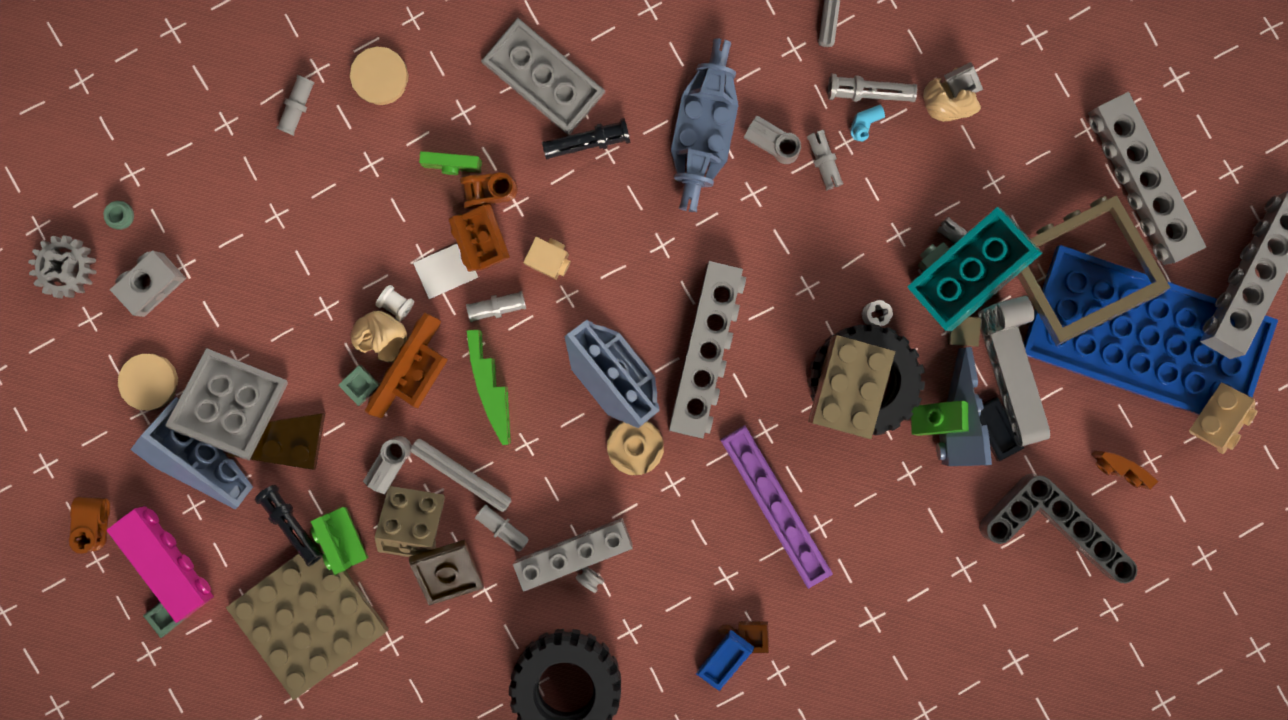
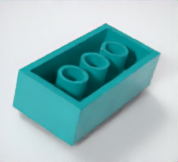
(974, 269)

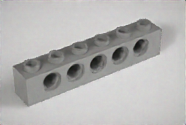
(1160, 186)
(716, 276)
(1260, 291)

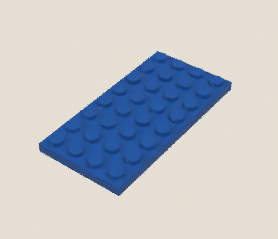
(1146, 349)

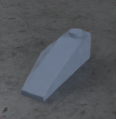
(972, 446)
(192, 461)

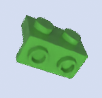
(338, 540)

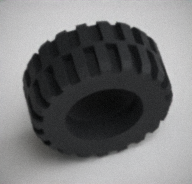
(904, 373)
(568, 648)

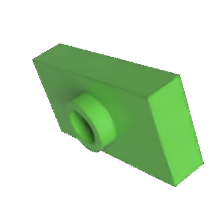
(450, 163)
(940, 418)

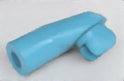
(863, 120)

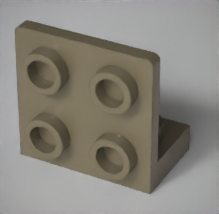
(408, 521)

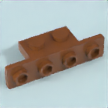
(412, 370)

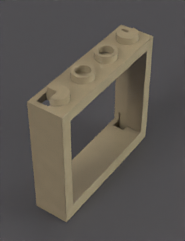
(1071, 221)

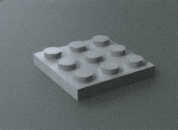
(227, 404)

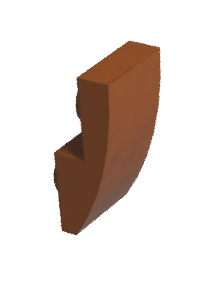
(1118, 466)

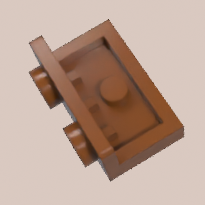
(479, 238)

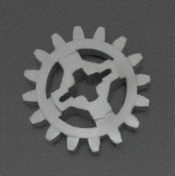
(75, 266)

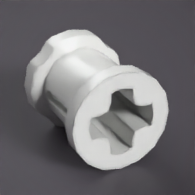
(394, 303)
(878, 305)

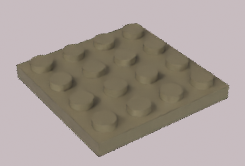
(306, 622)

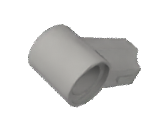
(771, 138)
(386, 465)

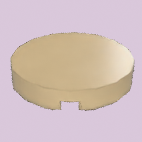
(379, 75)
(147, 382)
(635, 449)

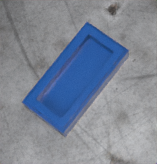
(725, 660)

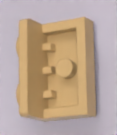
(1224, 418)

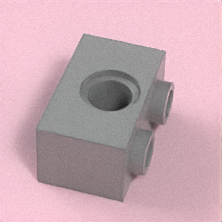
(164, 279)

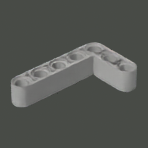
(1013, 368)

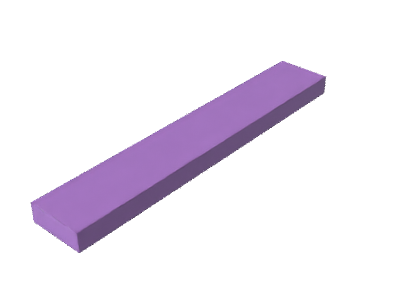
(776, 507)

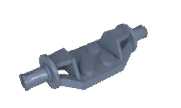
(705, 125)

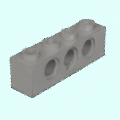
(572, 554)

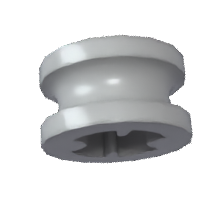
(590, 579)

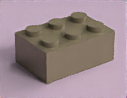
(851, 386)

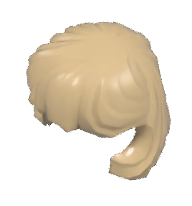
(944, 107)
(379, 333)

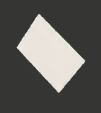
(443, 271)

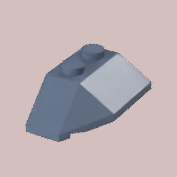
(612, 373)

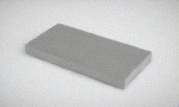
(543, 76)

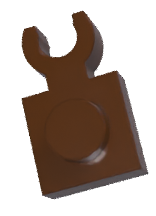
(753, 632)

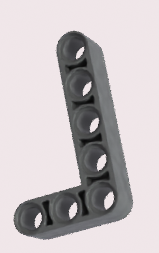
(1063, 522)

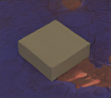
(966, 333)

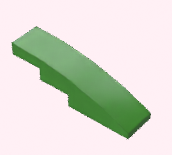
(493, 398)

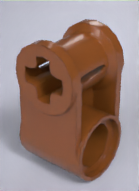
(482, 189)
(88, 520)

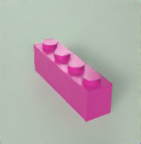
(160, 563)

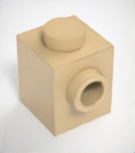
(548, 257)

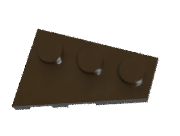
(291, 442)

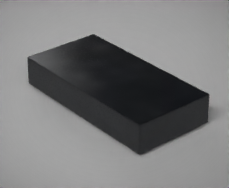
(999, 429)

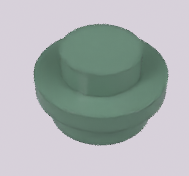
(118, 215)

